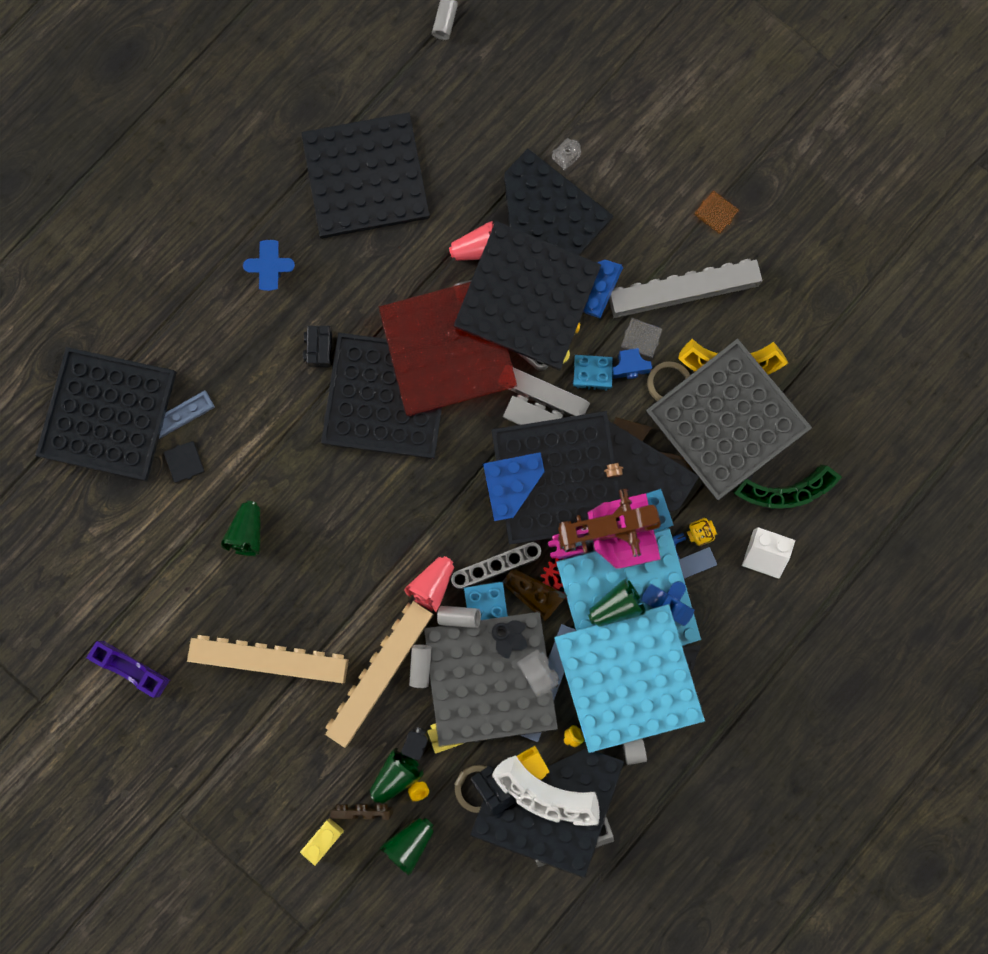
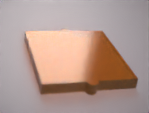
(716, 212)

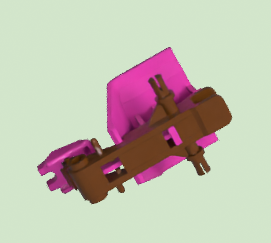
(619, 529)

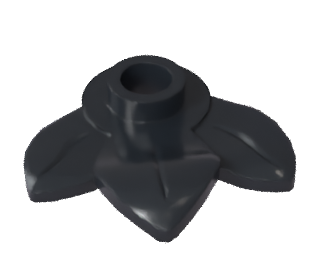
(511, 640)

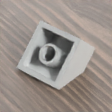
(768, 552)

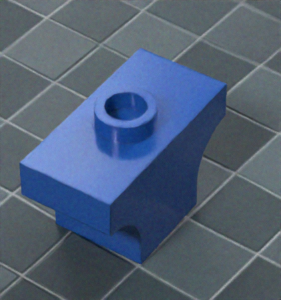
(631, 365)

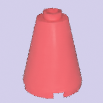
(472, 244)
(431, 584)

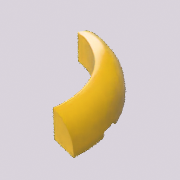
(769, 357)

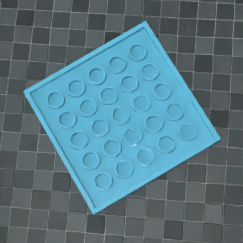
(590, 577)
(629, 679)

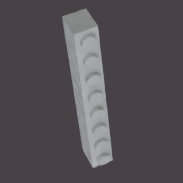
(685, 288)

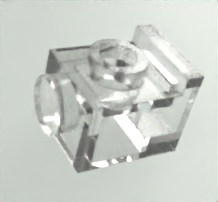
(563, 158)

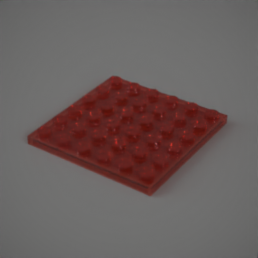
(437, 361)

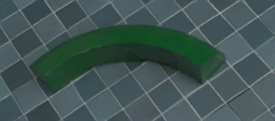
(789, 496)

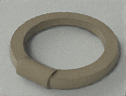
(669, 364)
(458, 784)

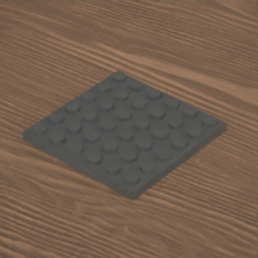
(728, 419)
(480, 691)

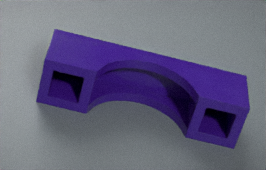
(129, 668)

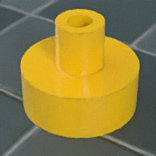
(573, 736)
(418, 791)

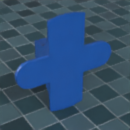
(268, 265)
(656, 597)

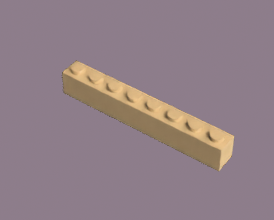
(268, 660)
(379, 674)

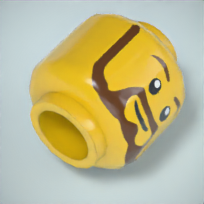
(702, 531)

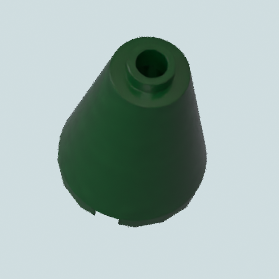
(244, 531)
(617, 605)
(395, 776)
(409, 844)

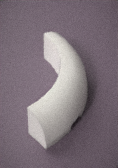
(545, 799)

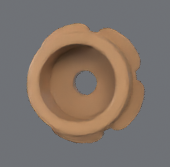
(613, 470)

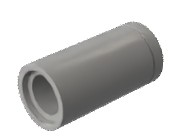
(444, 19)
(459, 616)
(420, 666)

